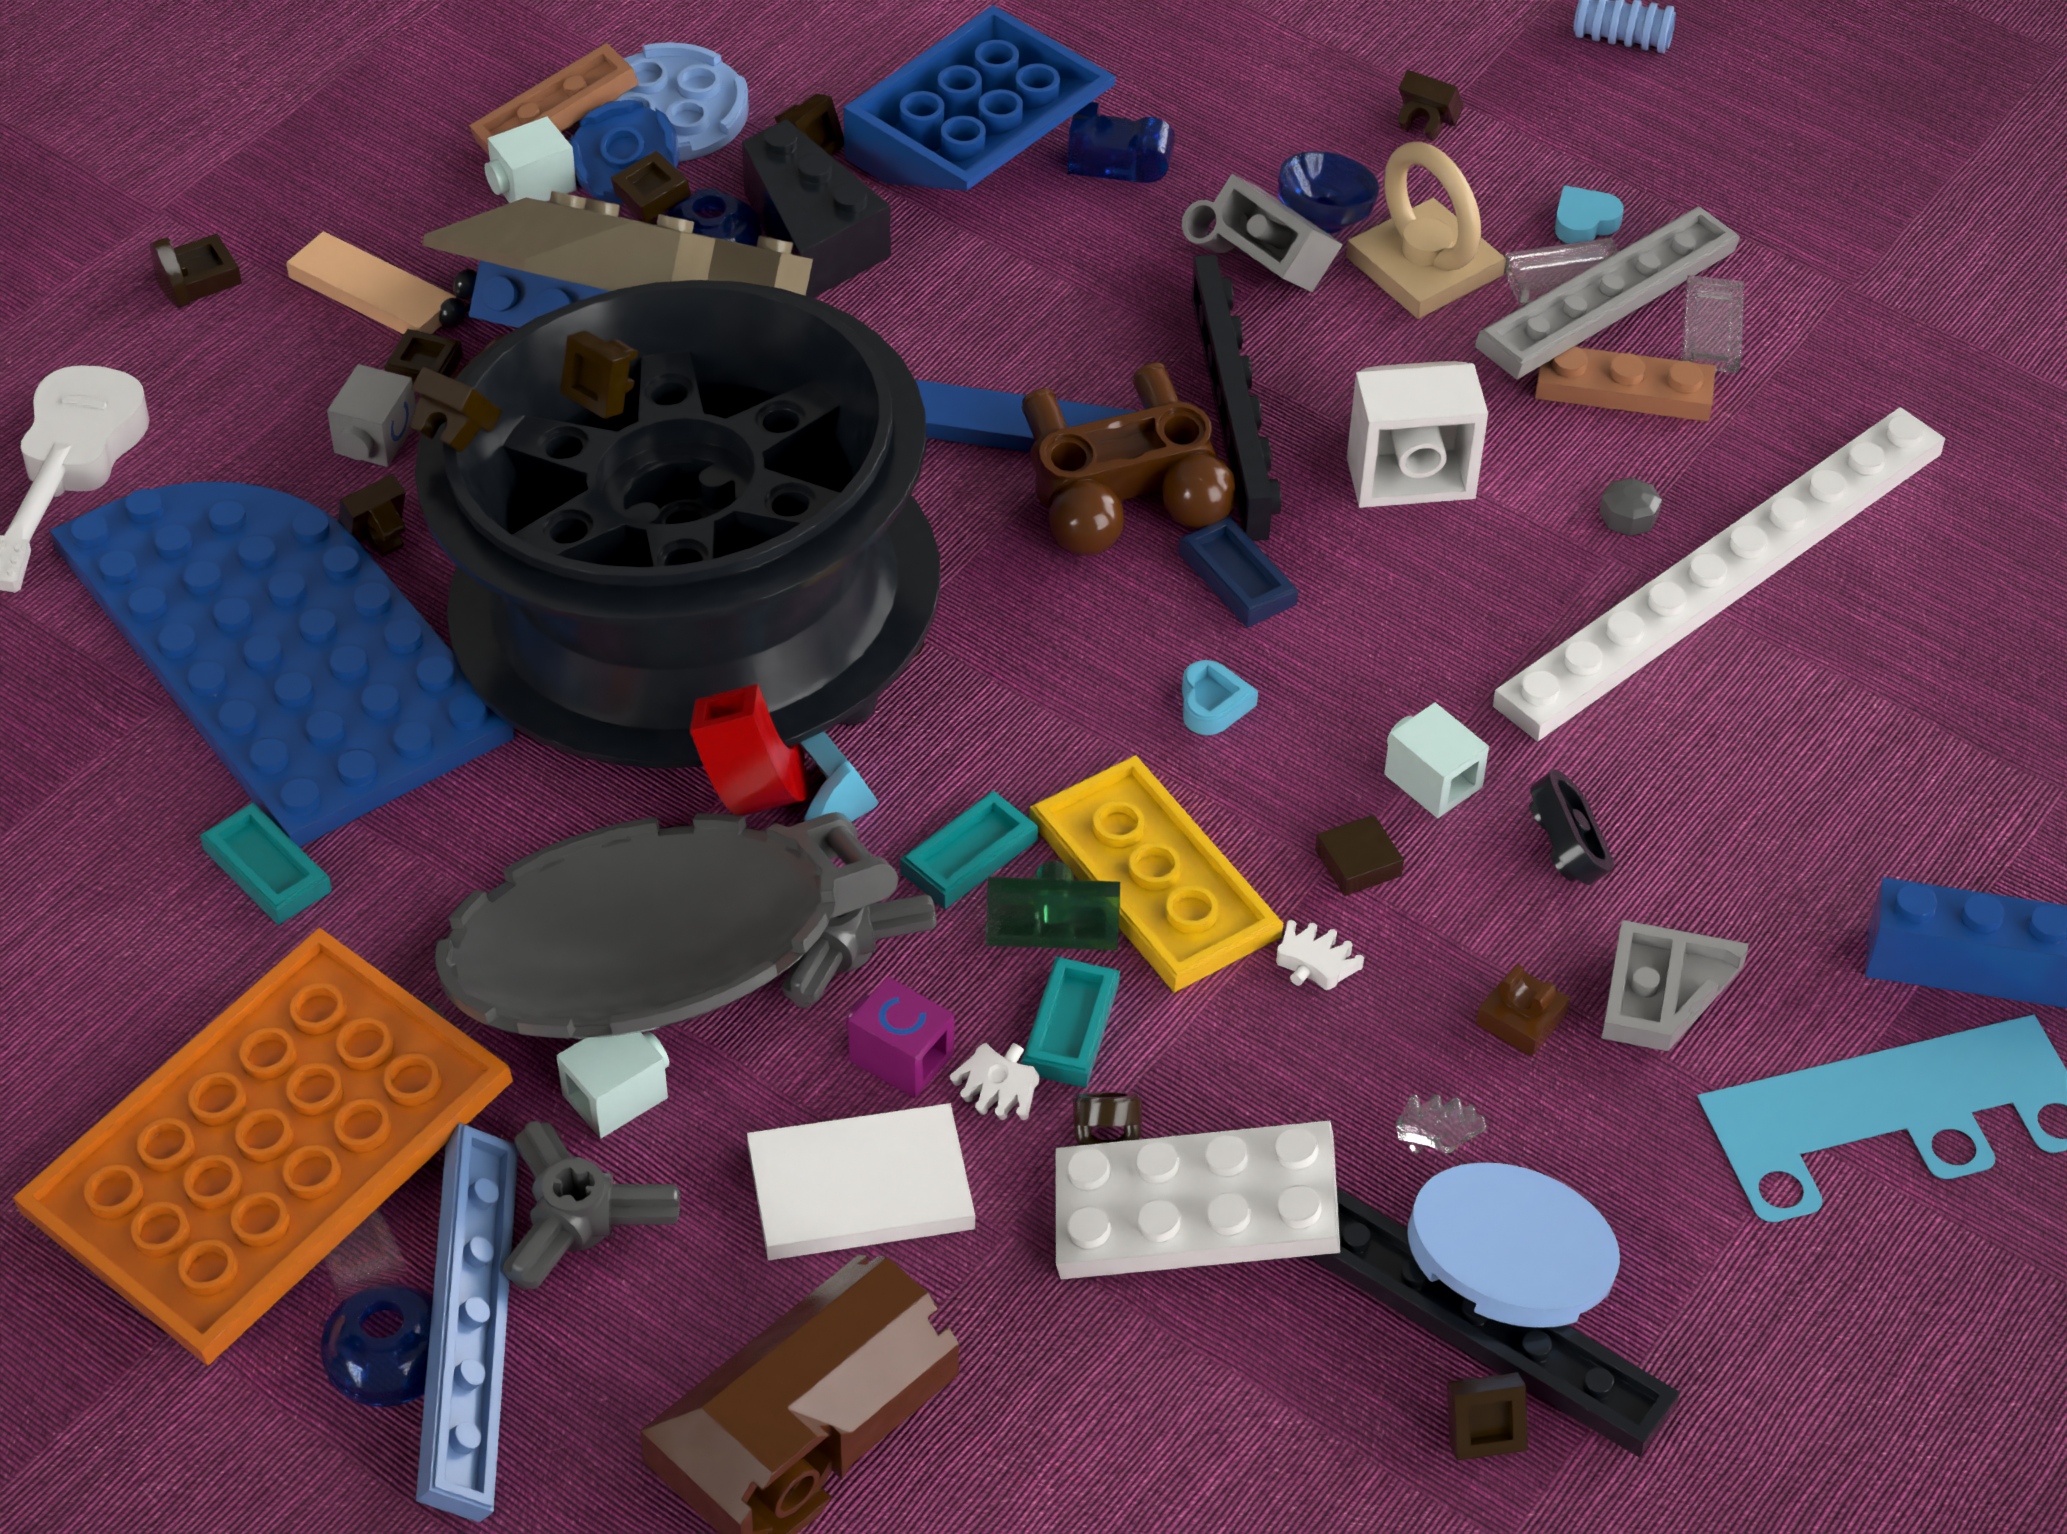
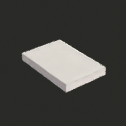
(860, 1181)

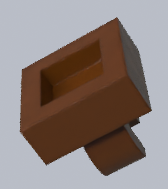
(1523, 1010)

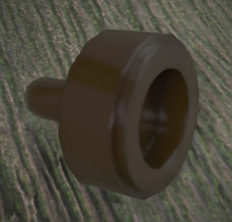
(1106, 1110)

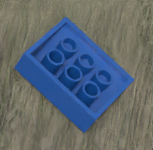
(968, 104)

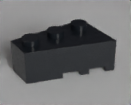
(815, 205)

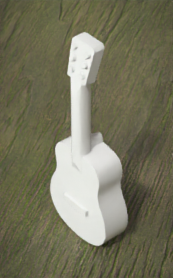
(77, 434)

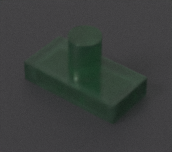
(1053, 910)

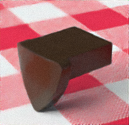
(193, 269)

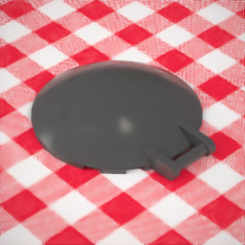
(651, 922)

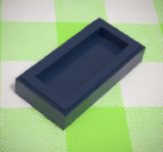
(1238, 571)

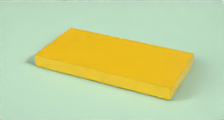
(1177, 889)

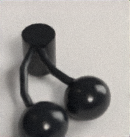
(453, 309)

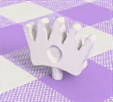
(1316, 958)
(997, 1080)

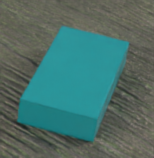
(969, 849)
(266, 863)
(1071, 1021)

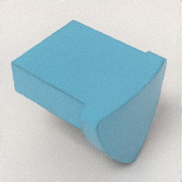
(844, 787)

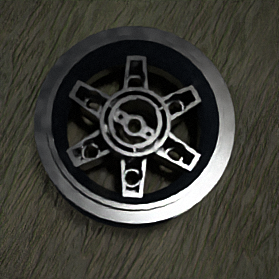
(699, 541)

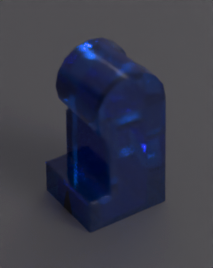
(1119, 147)

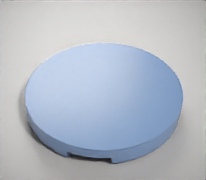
(696, 93)
(1513, 1243)

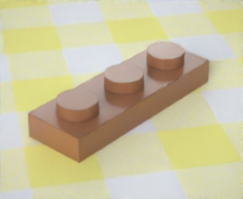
(563, 96)
(1628, 383)

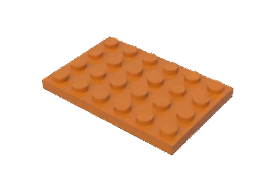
(262, 1144)

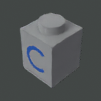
(372, 415)

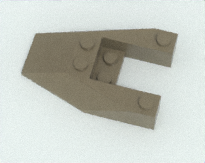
(594, 247)

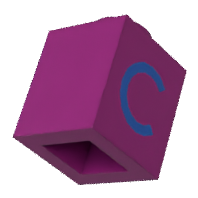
(900, 1036)

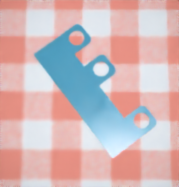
(1907, 1087)

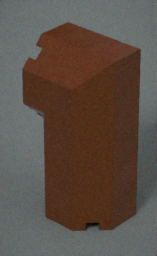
(803, 1401)

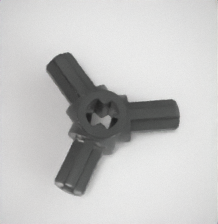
(851, 941)
(576, 1205)

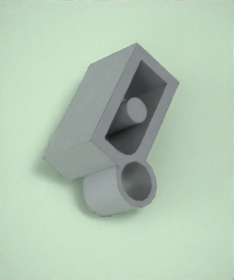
(1263, 230)

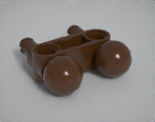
(1125, 460)

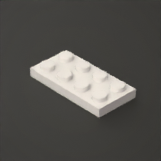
(1196, 1200)

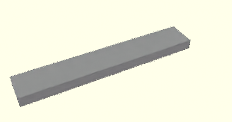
(1606, 292)

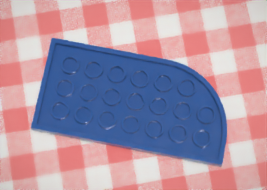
(281, 647)

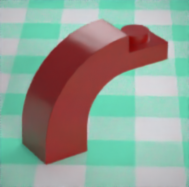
(745, 753)

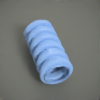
(1626, 23)

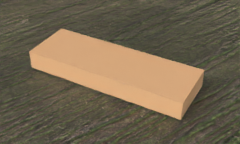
(368, 284)

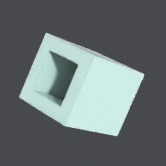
(530, 162)
(1435, 759)
(613, 1078)

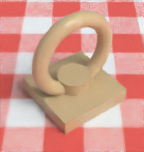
(1425, 251)

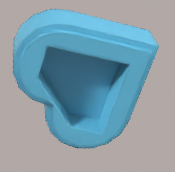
(1586, 214)
(1214, 697)

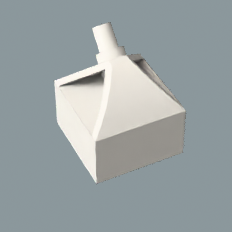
(1416, 433)

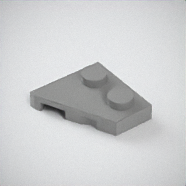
(1665, 982)

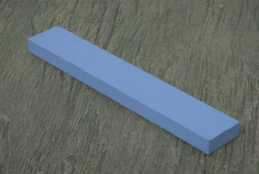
(468, 1326)

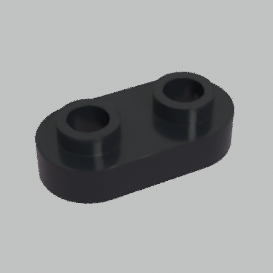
(1572, 829)

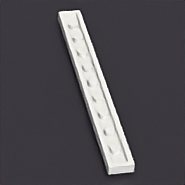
(1716, 574)

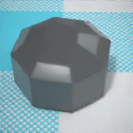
(1630, 506)

